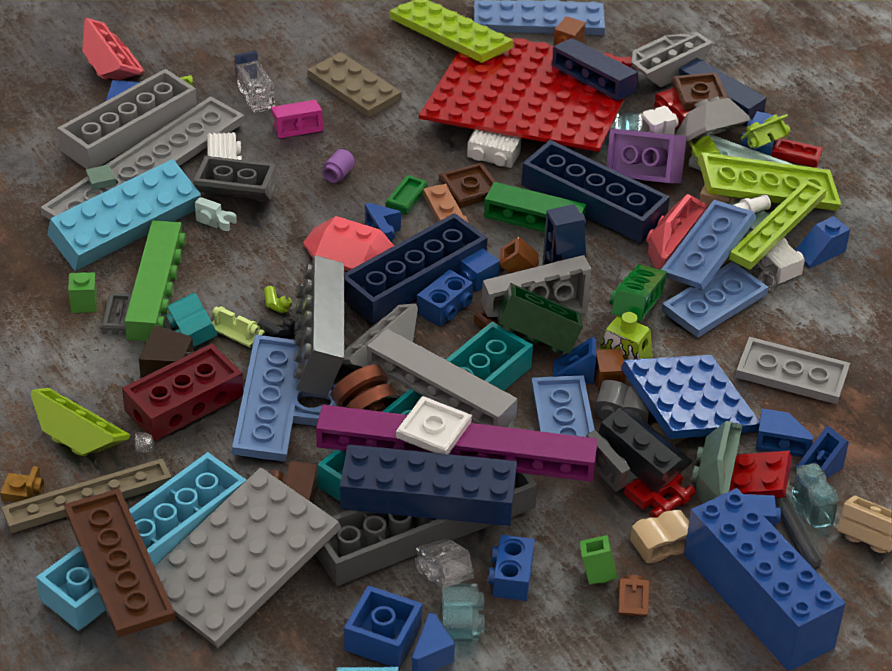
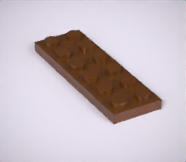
(119, 563)

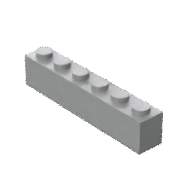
(441, 380)

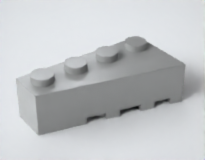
(561, 282)

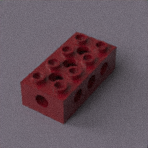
(183, 391)

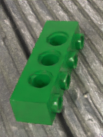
(638, 291)

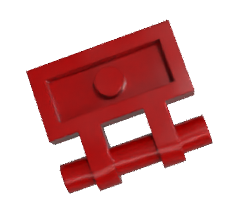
(645, 496)

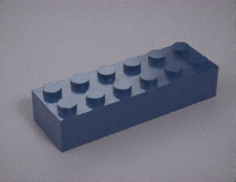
(608, 195)
(410, 267)
(428, 485)

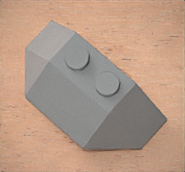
(666, 55)
(711, 118)
(400, 320)

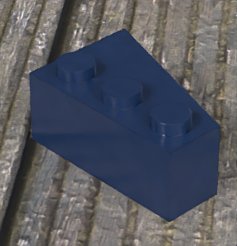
(564, 234)

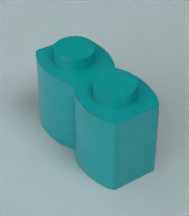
(191, 319)

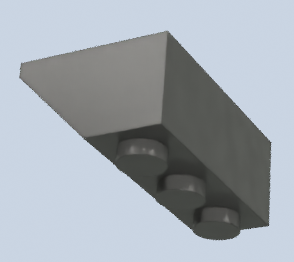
(236, 178)

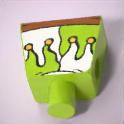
(628, 336)

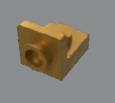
(21, 487)

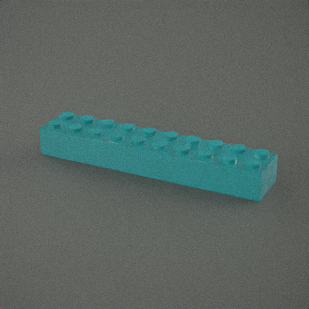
(489, 355)

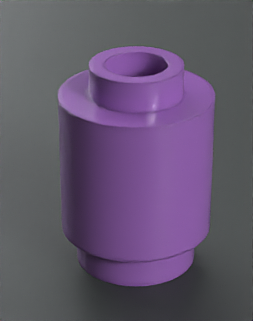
(338, 166)

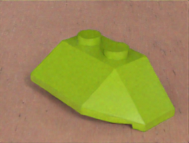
(74, 424)

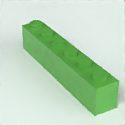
(155, 279)

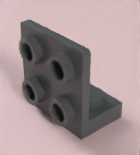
(610, 465)

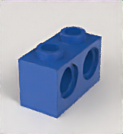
(444, 298)
(513, 567)

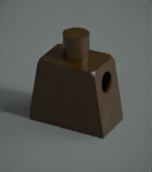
(163, 349)

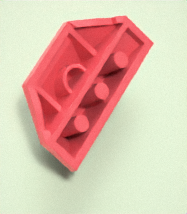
(108, 52)
(673, 229)
(346, 242)

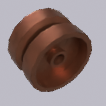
(365, 390)

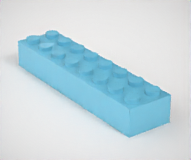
(162, 521)

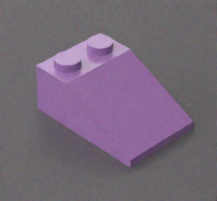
(647, 155)

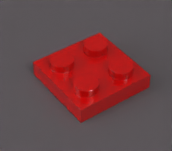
(762, 473)

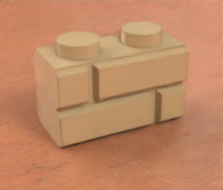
(867, 523)

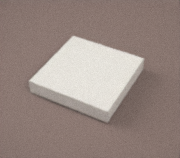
(433, 426)

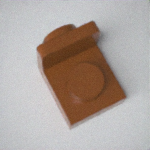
(633, 596)

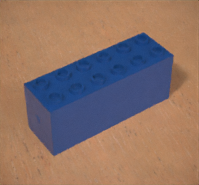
(763, 579)

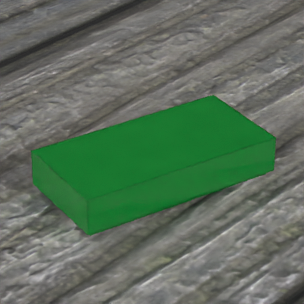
(406, 194)

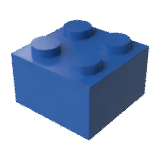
(383, 627)

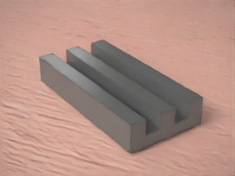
(116, 326)

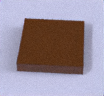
(697, 87)
(468, 184)

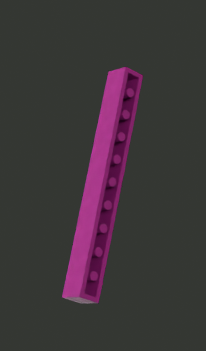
(533, 450)

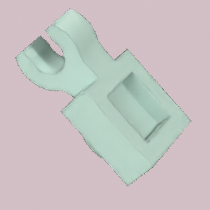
(212, 215)

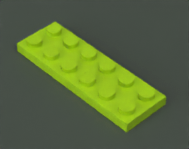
(451, 29)
(753, 178)

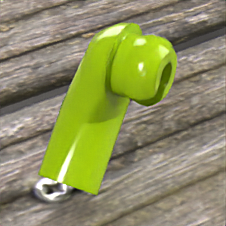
(272, 302)

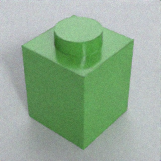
(82, 292)
(598, 560)

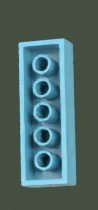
(122, 214)

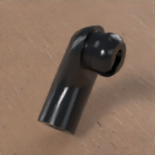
(274, 330)

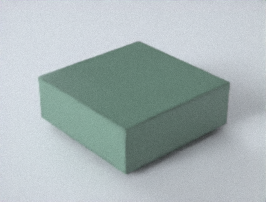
(100, 177)

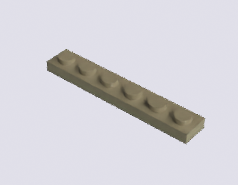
(50, 505)

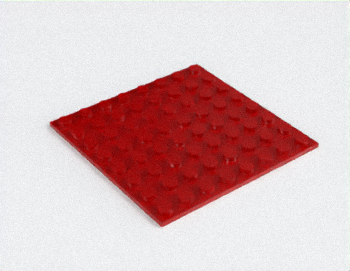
(523, 98)

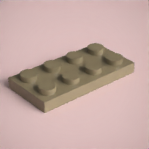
(354, 84)

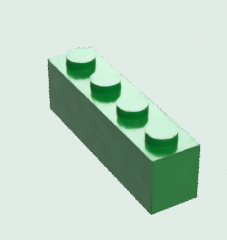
(522, 206)

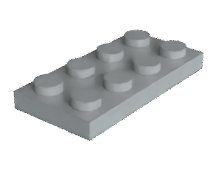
(793, 370)

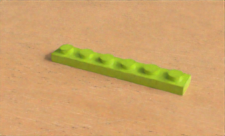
(777, 224)

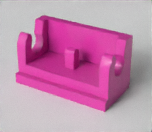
(297, 118)

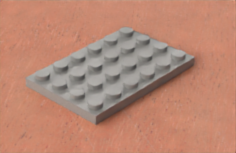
(242, 555)

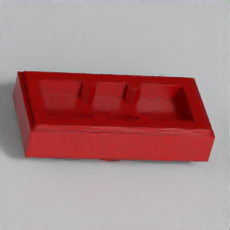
(797, 152)

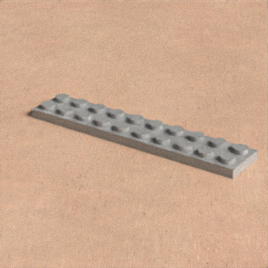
(175, 141)

